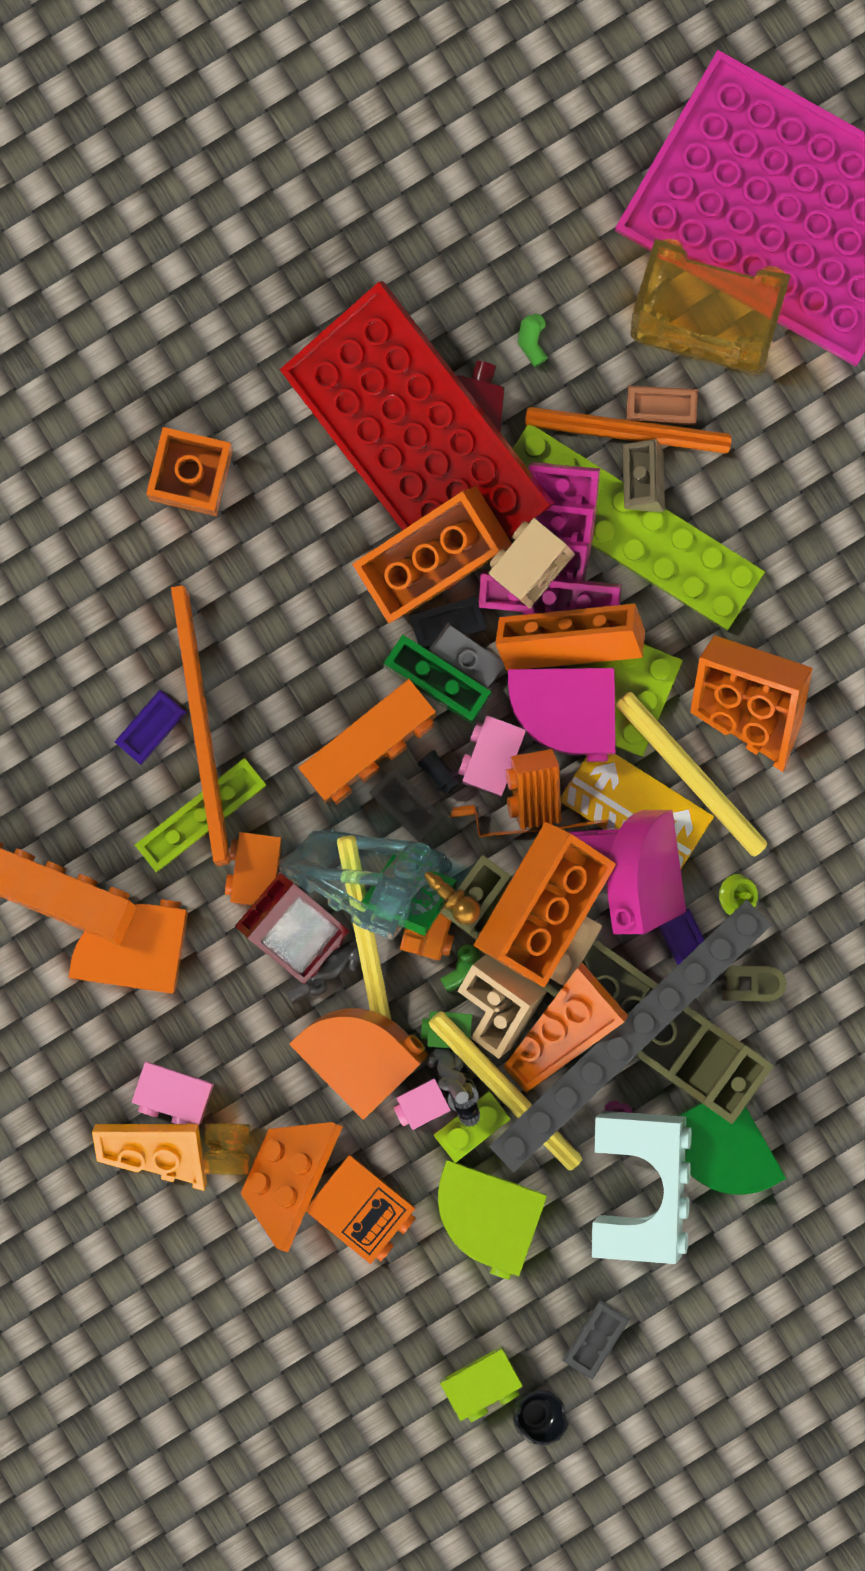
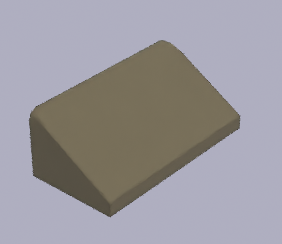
(644, 476)

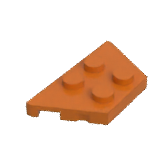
(287, 1177)

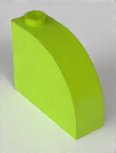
(489, 1216)

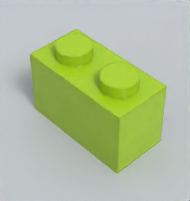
(461, 1139)
(481, 1385)

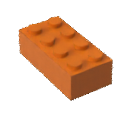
(432, 554)
(368, 742)
(544, 904)

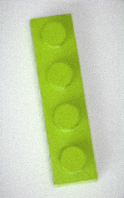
(190, 821)

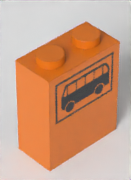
(361, 1210)

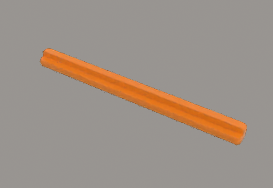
(628, 430)

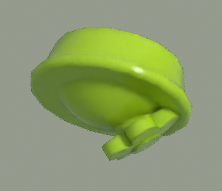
(736, 891)

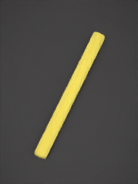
(691, 774)
(365, 939)
(498, 1083)

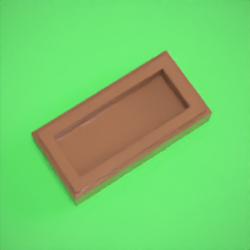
(662, 405)

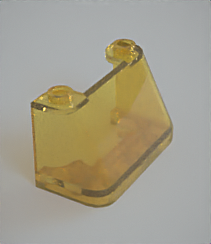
(708, 309)

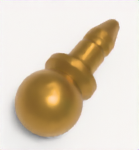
(464, 908)

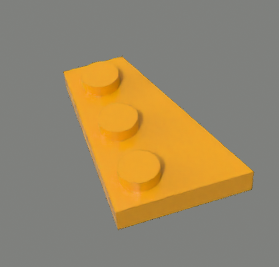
(158, 1148)

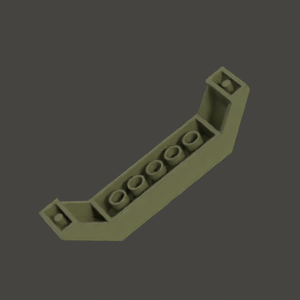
(686, 1052)

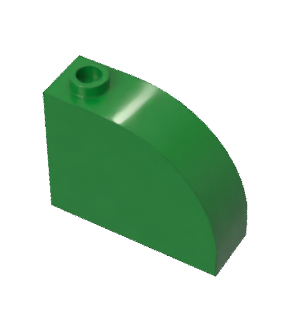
(729, 1155)

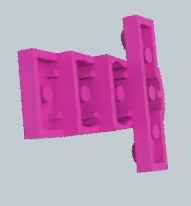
(573, 522)

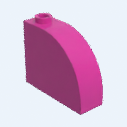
(566, 709)
(647, 876)

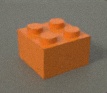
(189, 471)

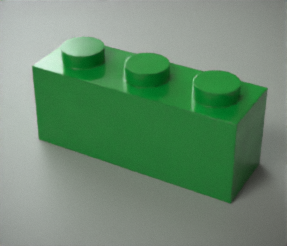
(437, 679)

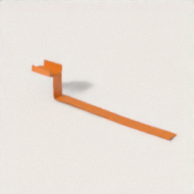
(470, 810)

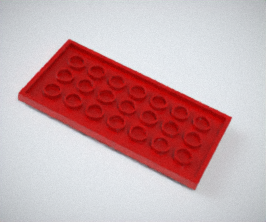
(408, 417)

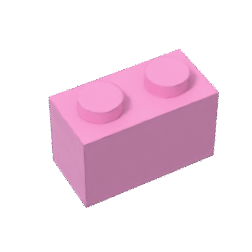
(491, 756)
(172, 1094)
(421, 1104)

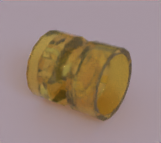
(226, 1148)

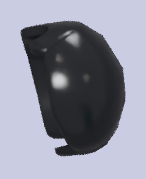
(540, 1417)

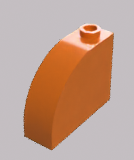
(147, 955)
(360, 1055)

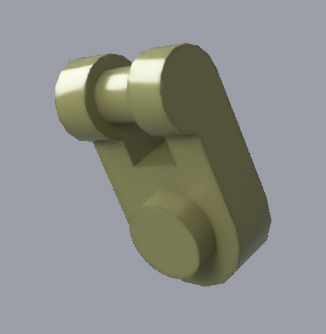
(765, 983)

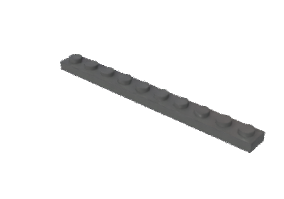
(629, 1038)

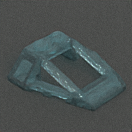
(394, 887)

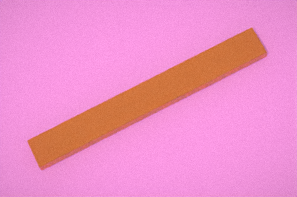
(201, 726)

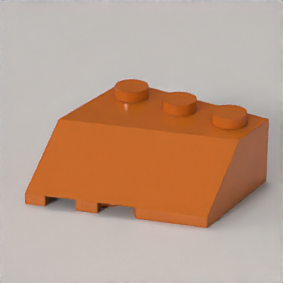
(752, 697)

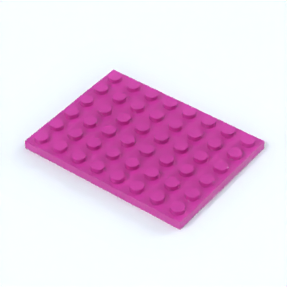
(760, 184)

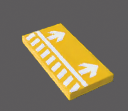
(620, 789)

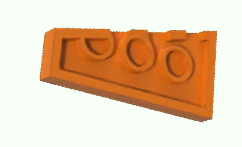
(571, 1024)

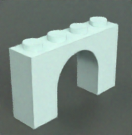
(663, 1144)

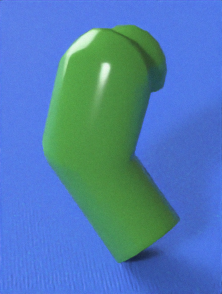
(528, 338)
(466, 958)

